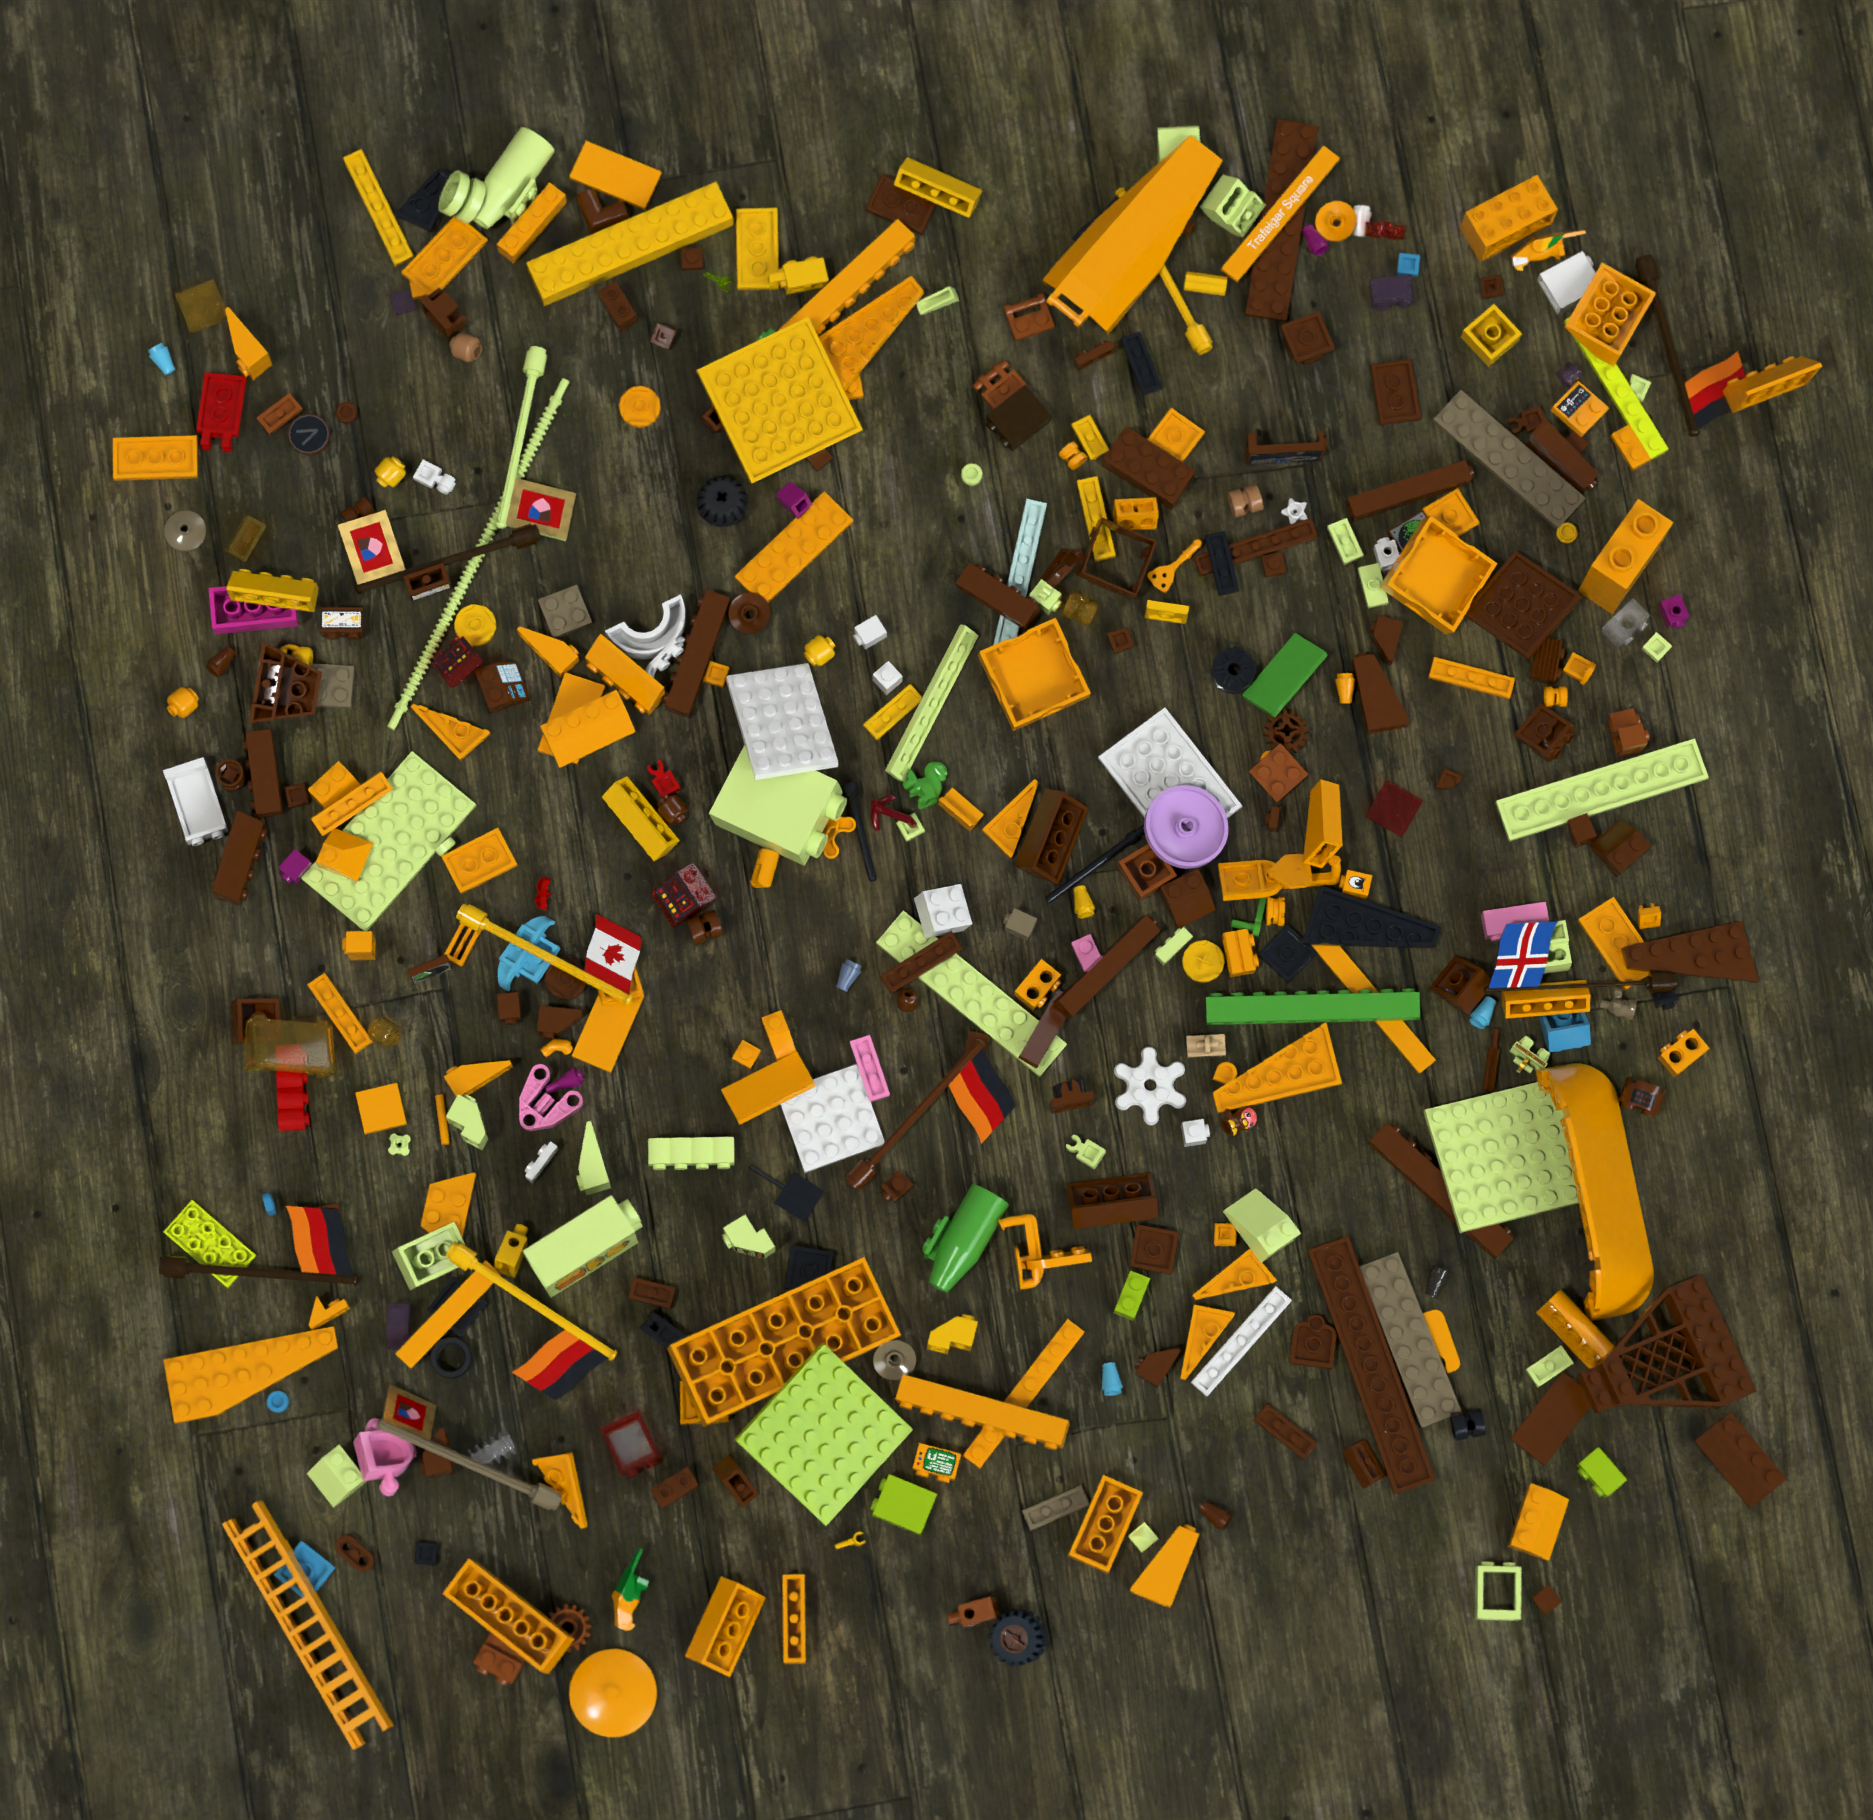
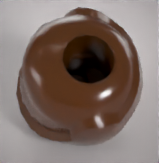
(907, 1000)

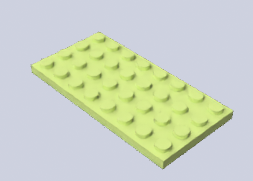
(405, 833)

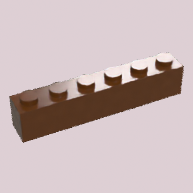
(697, 654)

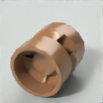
(1245, 500)

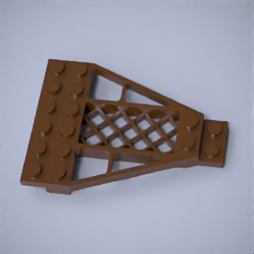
(1700, 1332)

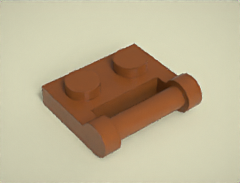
(1031, 323)

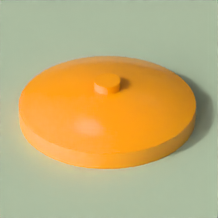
(613, 1693)

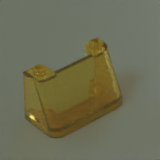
(289, 1046)

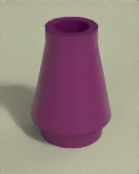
(1316, 242)

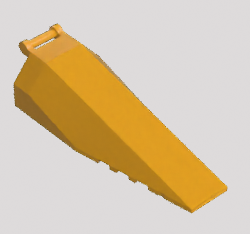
(1132, 238)

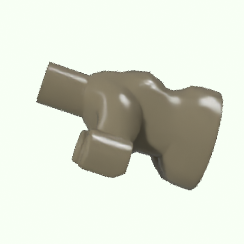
(1619, 1006)

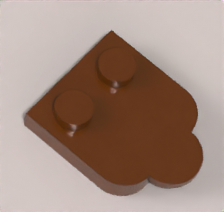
(1313, 1343)

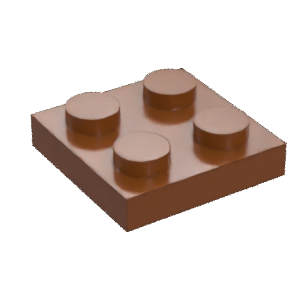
(1278, 772)

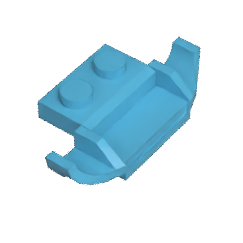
(518, 961)

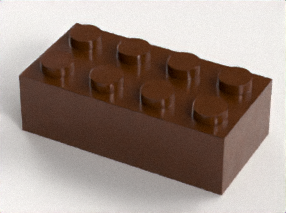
(1148, 468)

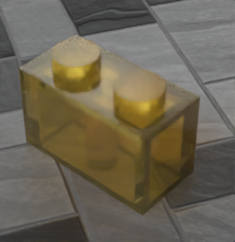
(245, 538)

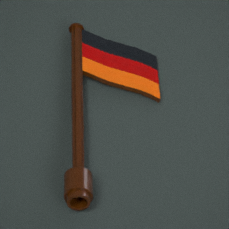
(977, 1093)

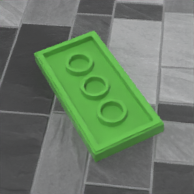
(1284, 675)

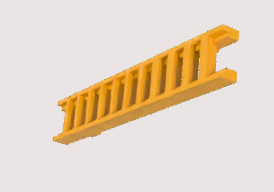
(293, 1632)

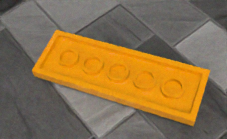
(794, 548)

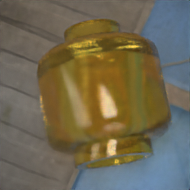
(383, 1032)

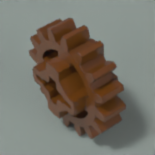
(1295, 731)

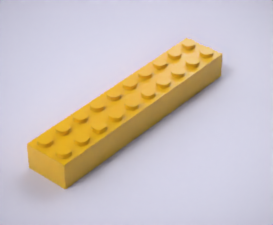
(630, 243)

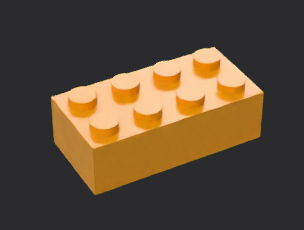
(1105, 1524)

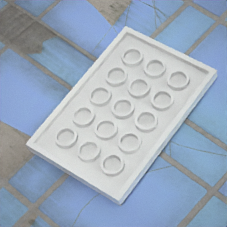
(781, 721)
(1159, 758)

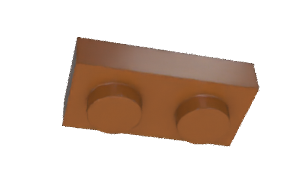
(279, 414)

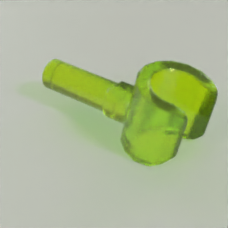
(721, 282)

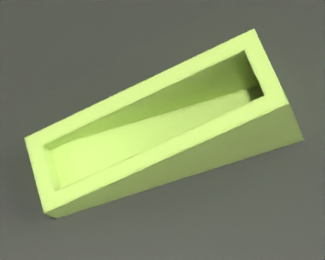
(937, 300)

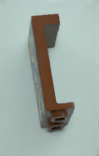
(1285, 453)

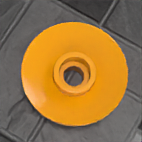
(1334, 212)

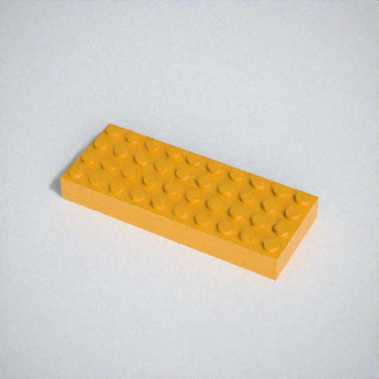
(765, 1345)

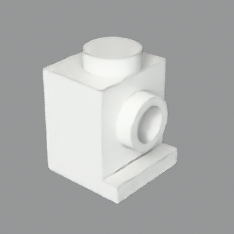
(1385, 561)

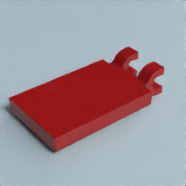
(221, 409)

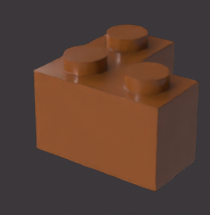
(1627, 732)

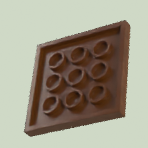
(1522, 605)

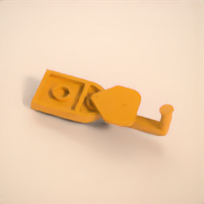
(1267, 878)

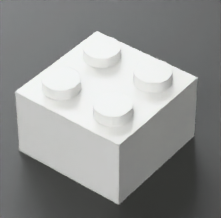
(943, 911)

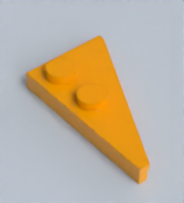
(456, 735)
(1008, 824)
(562, 1476)

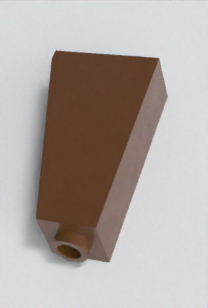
(1562, 457)
(1377, 699)

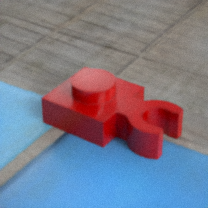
(664, 782)

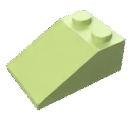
(591, 1166)
(1261, 1224)
(425, 1257)

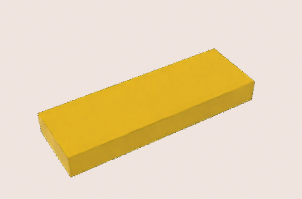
(893, 712)

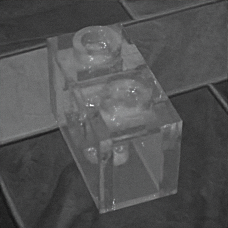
(1630, 612)

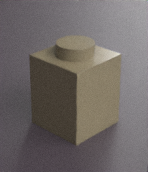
(1020, 924)

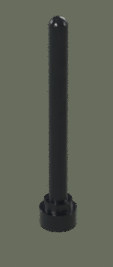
(850, 791)

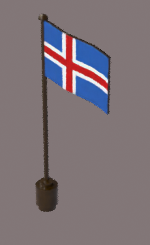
(1524, 956)

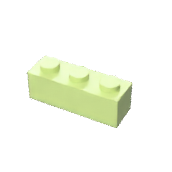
(1173, 945)

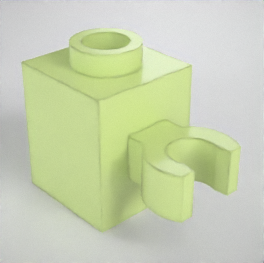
(1047, 597)

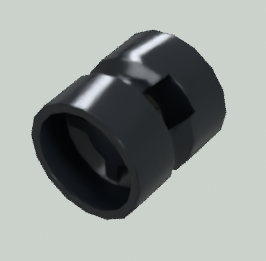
(1460, 1425)

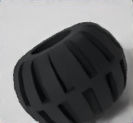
(722, 513)

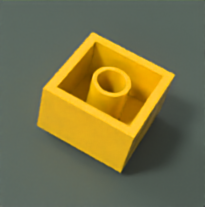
(1491, 335)

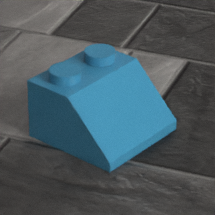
(1565, 1031)

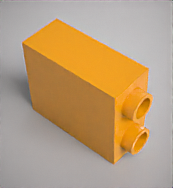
(1625, 556)

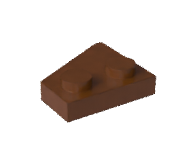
(1061, 566)

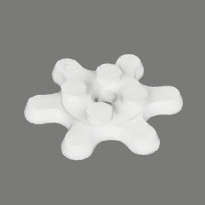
(1150, 1100)

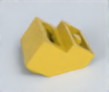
(955, 1333)

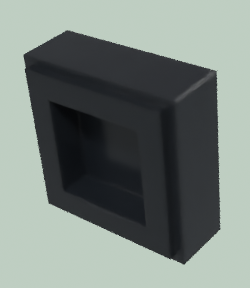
(426, 1553)

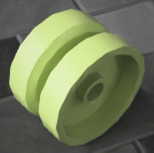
(462, 197)

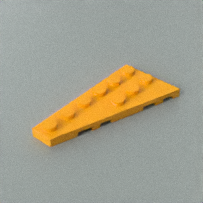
(862, 334)
(1294, 1070)

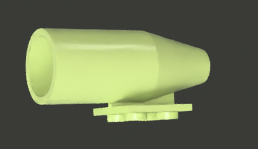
(512, 179)

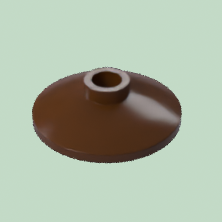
(749, 603)

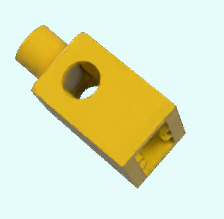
(509, 1257)

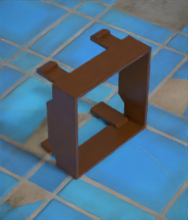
(1146, 554)

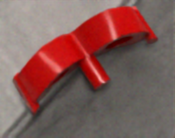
(541, 897)

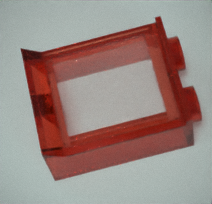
(630, 1444)

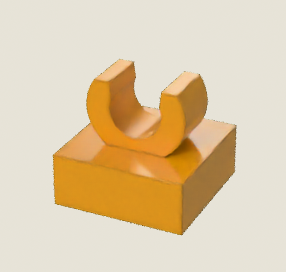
(1649, 917)

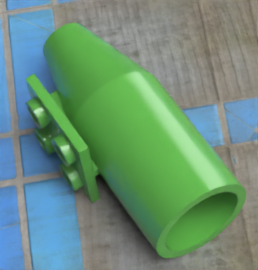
(962, 1240)

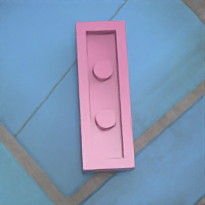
(869, 1068)

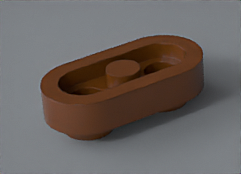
(354, 1554)

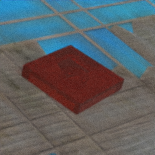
(1394, 808)

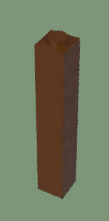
(1409, 490)
(1107, 966)

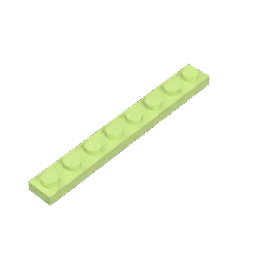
(931, 703)

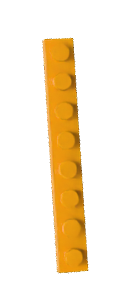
(1028, 1387)

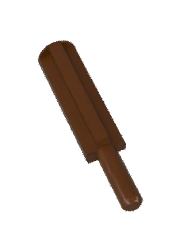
(1491, 1063)

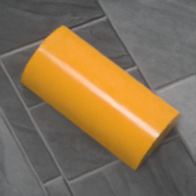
(1575, 1329)

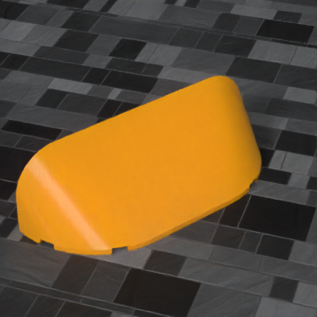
(1603, 1188)

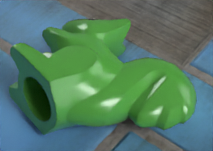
(928, 787)

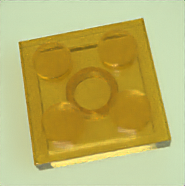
(201, 306)

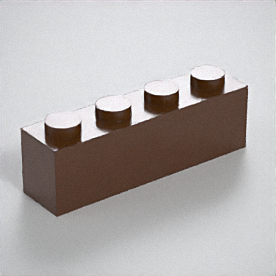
(997, 596)
(264, 773)

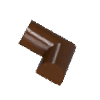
(596, 216)

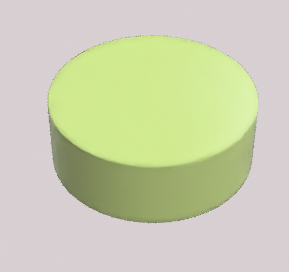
(971, 474)
(445, 846)

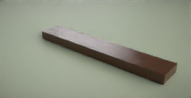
(1262, 544)

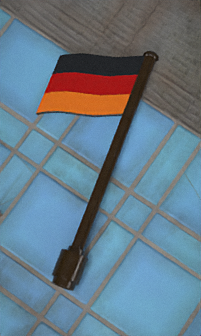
(1703, 394)
(317, 1243)

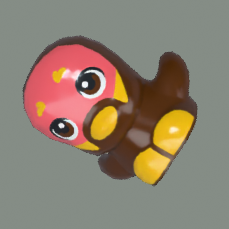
(1241, 1120)

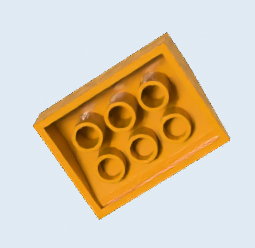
(1609, 313)
(1770, 383)

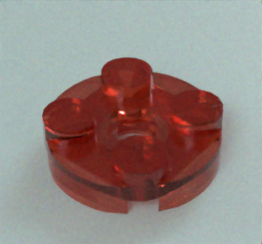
(1384, 230)

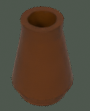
(219, 663)
(1217, 1516)

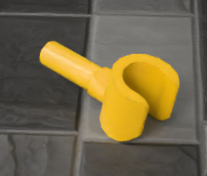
(851, 1541)

